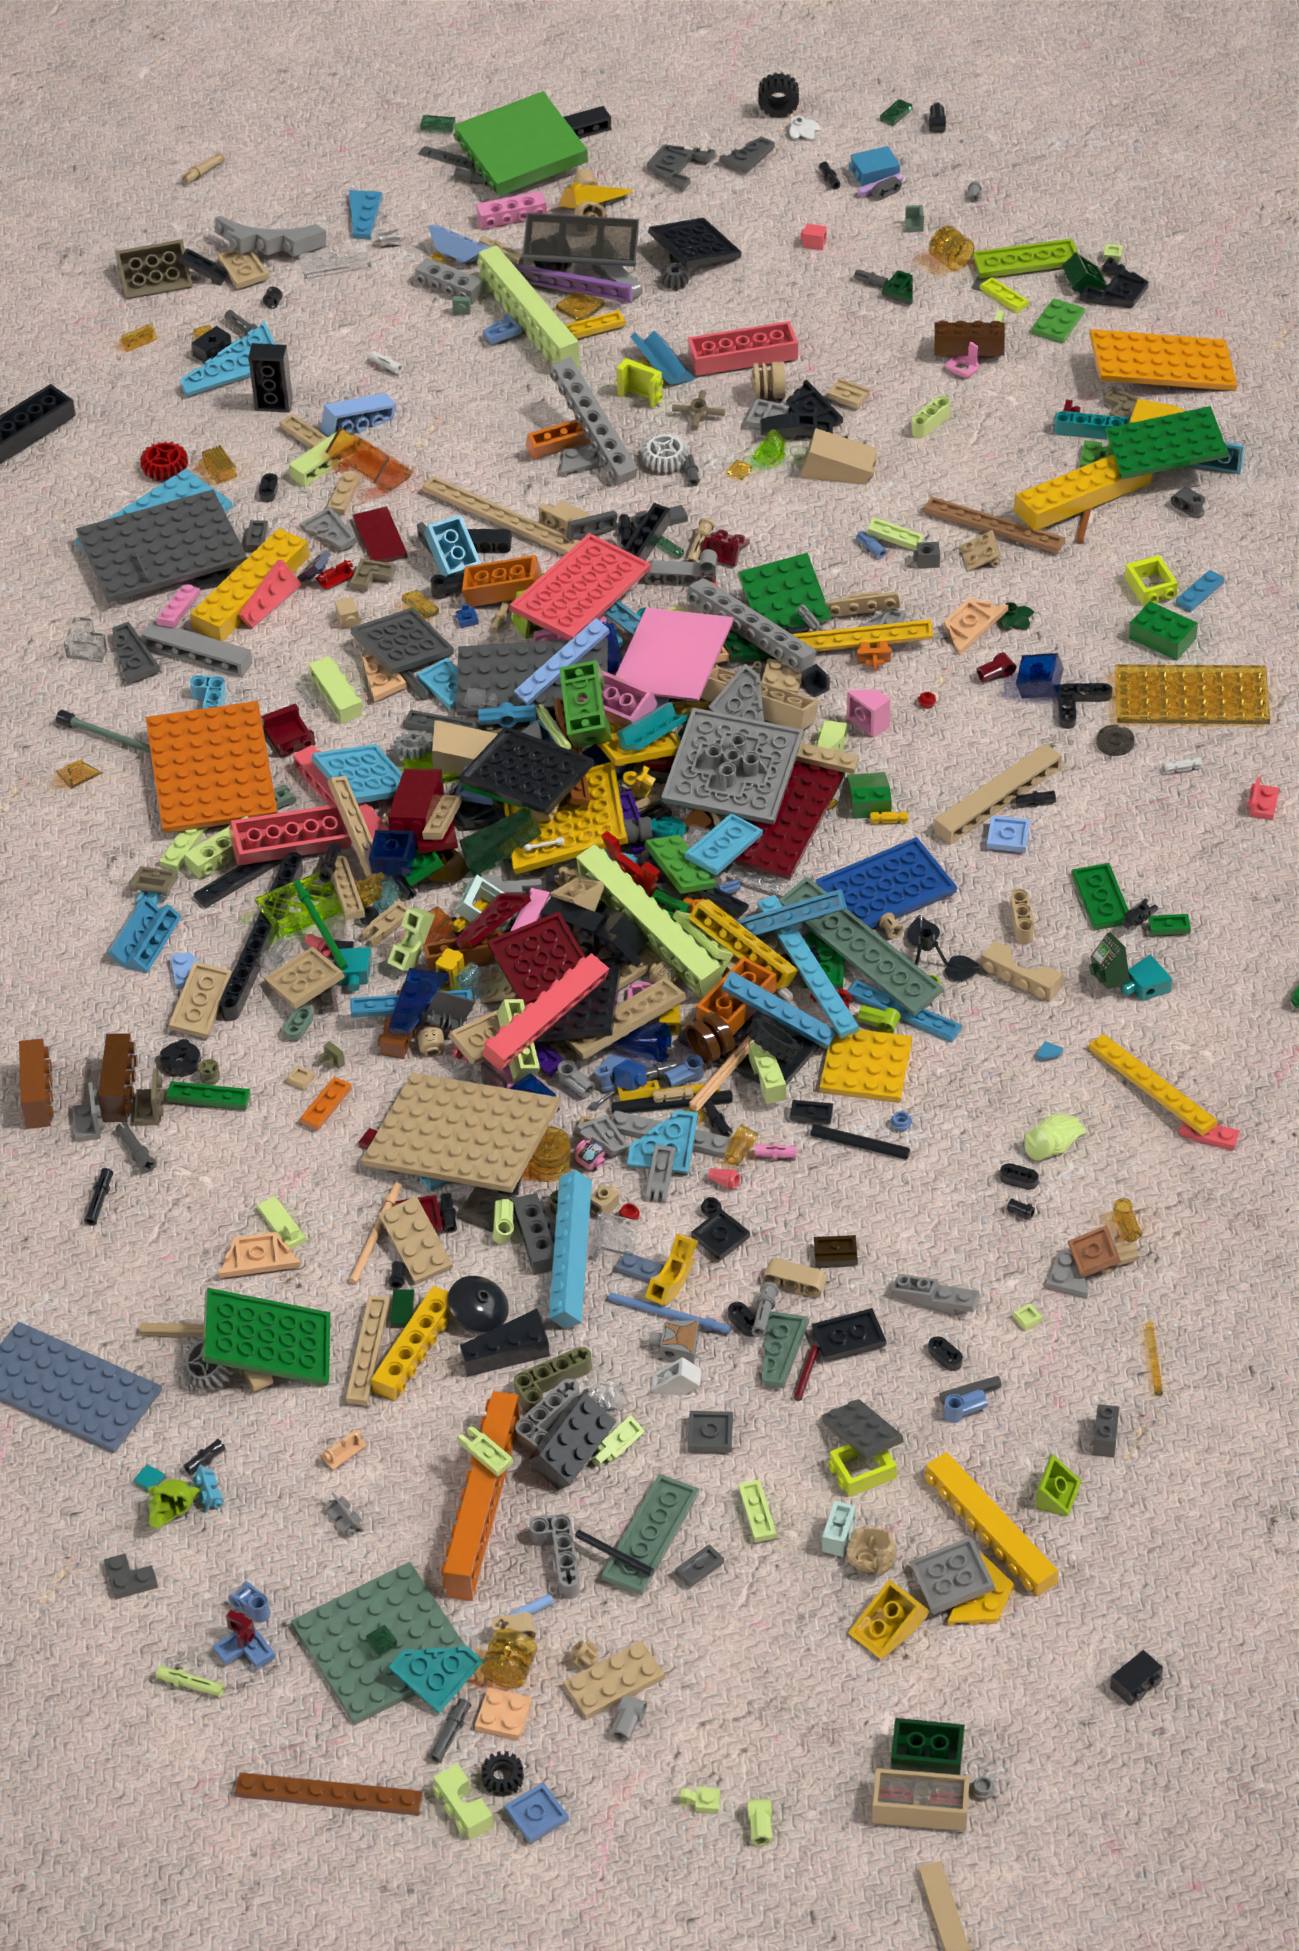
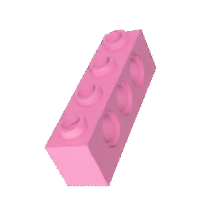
(510, 209)

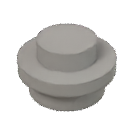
(983, 1787)

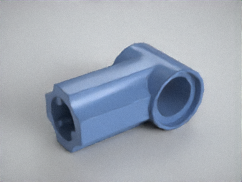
(691, 1070)
(958, 1406)

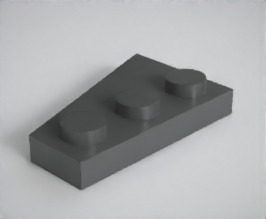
(748, 156)

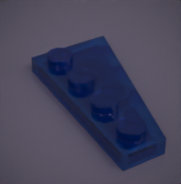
(414, 998)

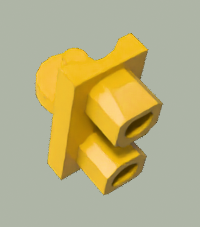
(641, 784)

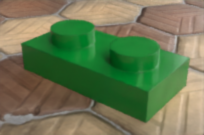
(1169, 924)

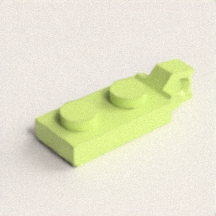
(618, 1440)

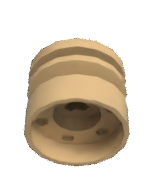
(769, 380)

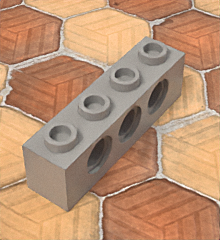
(448, 280)

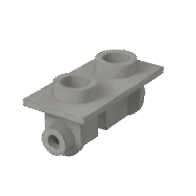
(340, 1508)

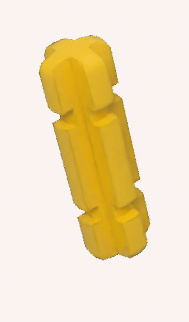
(889, 817)

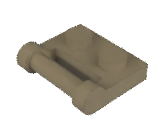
(153, 880)

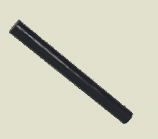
(615, 1553)

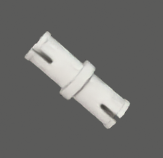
(391, 364)

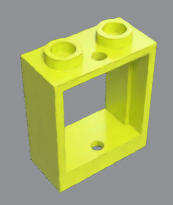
(1147, 567)
(863, 1482)

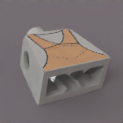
(677, 1340)

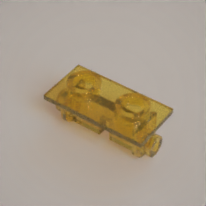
(138, 337)

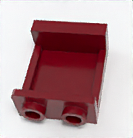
(287, 730)

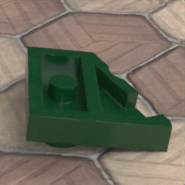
(900, 287)

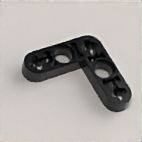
(1071, 699)

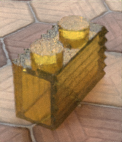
(218, 464)

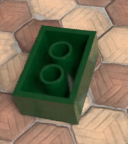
(927, 1746)

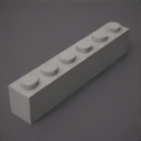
(197, 649)

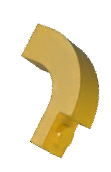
(671, 1279)

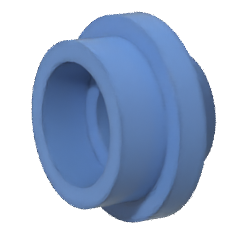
(901, 1120)

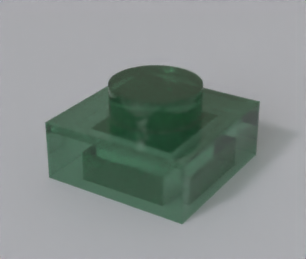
(381, 1640)

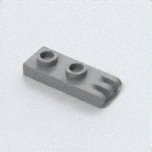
(660, 1172)

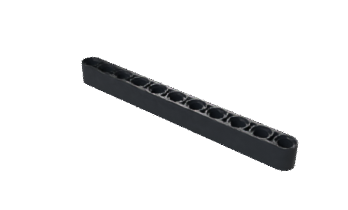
(258, 942)

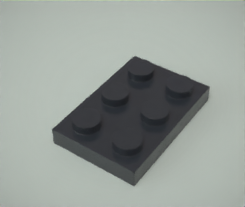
(848, 1334)

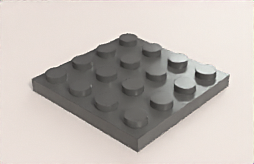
(402, 641)

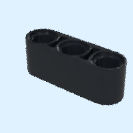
(491, 540)

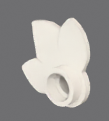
(803, 127)

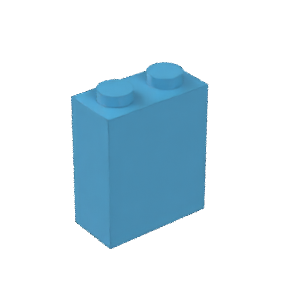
(873, 165)

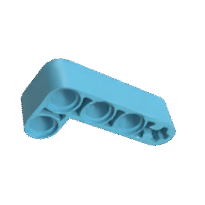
(210, 689)

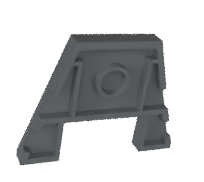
(672, 159)

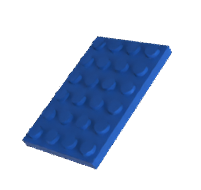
(890, 882)

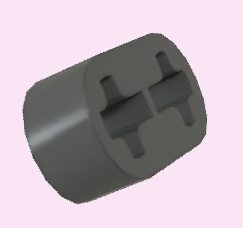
(886, 188)

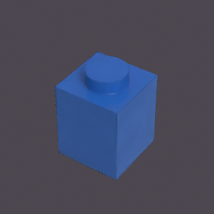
(630, 1075)

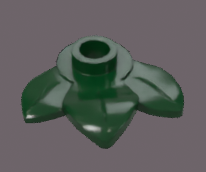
(1016, 616)

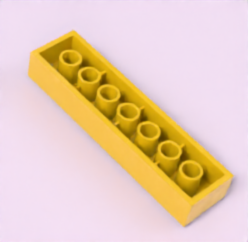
(1074, 493)
(219, 611)

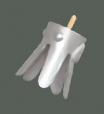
(387, 241)

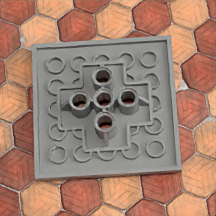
(733, 766)

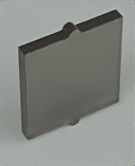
(490, 1077)

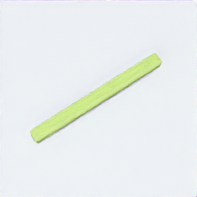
(552, 727)

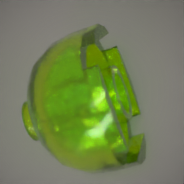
(771, 449)

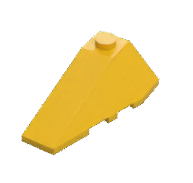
(579, 193)

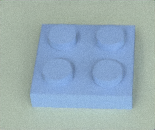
(1008, 834)

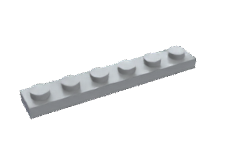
(639, 1126)

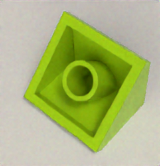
(1057, 1488)

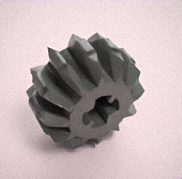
(675, 276)

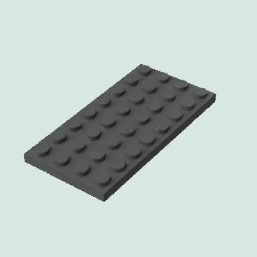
(507, 665)

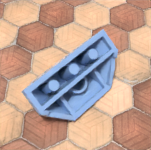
(455, 245)

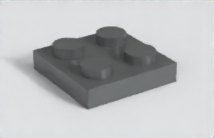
(710, 1431)

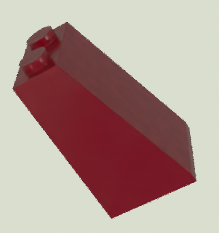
(415, 799)

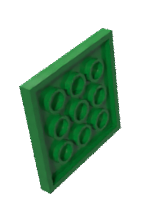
(782, 587)

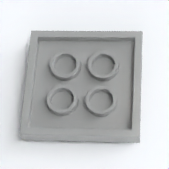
(952, 1575)

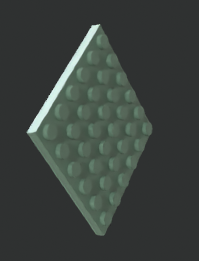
(339, 1647)

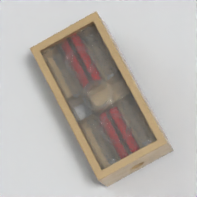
(920, 1799)

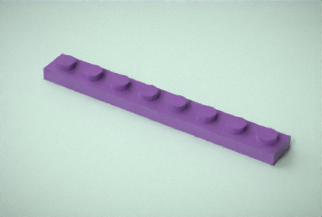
(576, 283)

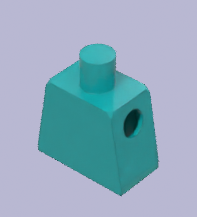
(358, 969)
(1147, 979)

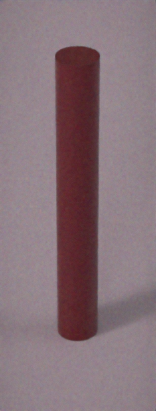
(806, 1373)

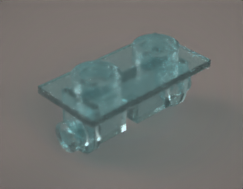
(388, 896)

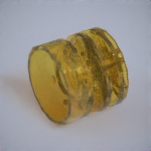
(951, 248)
(551, 1156)
(508, 1658)

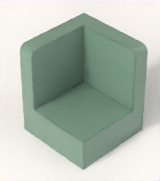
(914, 218)

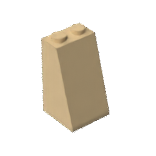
(838, 459)
(457, 746)

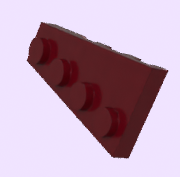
(494, 915)

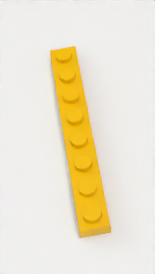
(853, 636)
(1153, 1084)

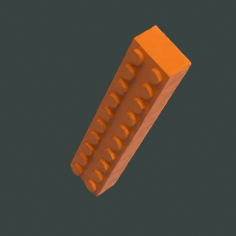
(479, 1502)

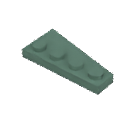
(782, 1344)

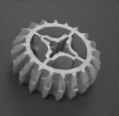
(213, 1373)

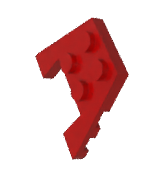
(644, 876)

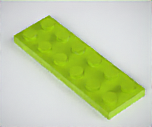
(1023, 258)

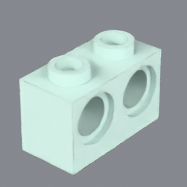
(839, 1528)

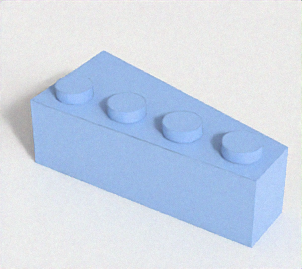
(357, 414)

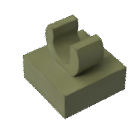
(333, 1055)

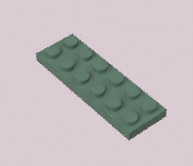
(651, 1532)

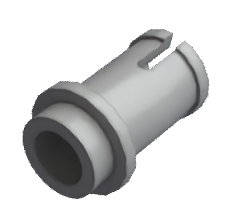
(974, 190)

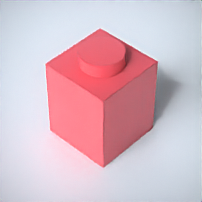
(814, 236)

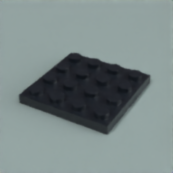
(694, 242)

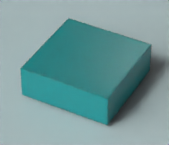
(148, 1477)

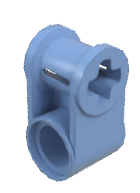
(606, 1072)
(251, 1602)

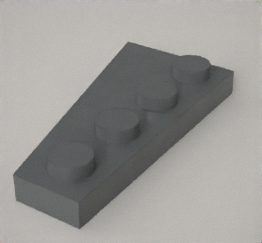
(133, 654)

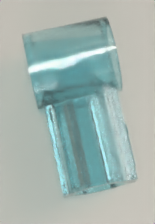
(468, 979)

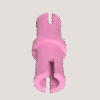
(775, 1151)

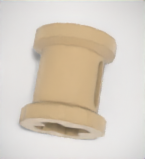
(890, 925)

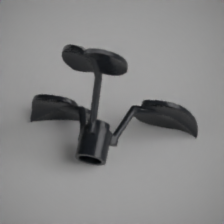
(924, 935)

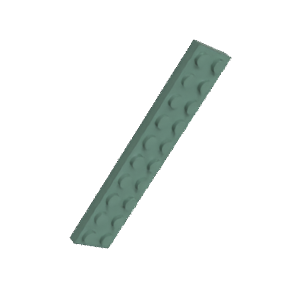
(868, 952)

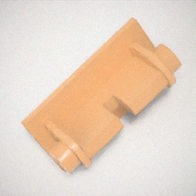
(343, 1449)

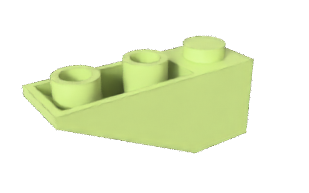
(832, 735)

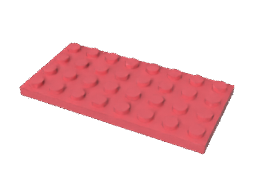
(580, 587)

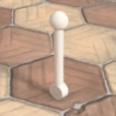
(559, 841)

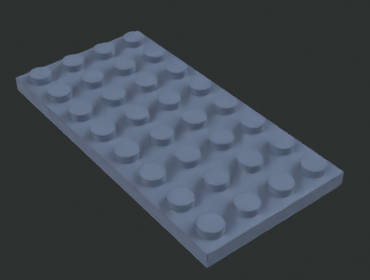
(72, 1387)

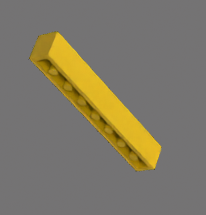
(991, 1524)

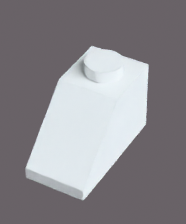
(677, 1378)

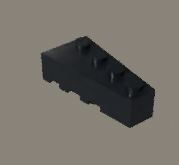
(506, 1345)

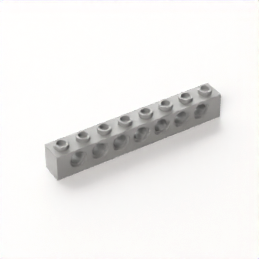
(619, 472)
(752, 625)

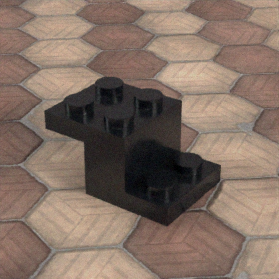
(621, 937)

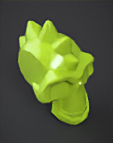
(169, 1501)

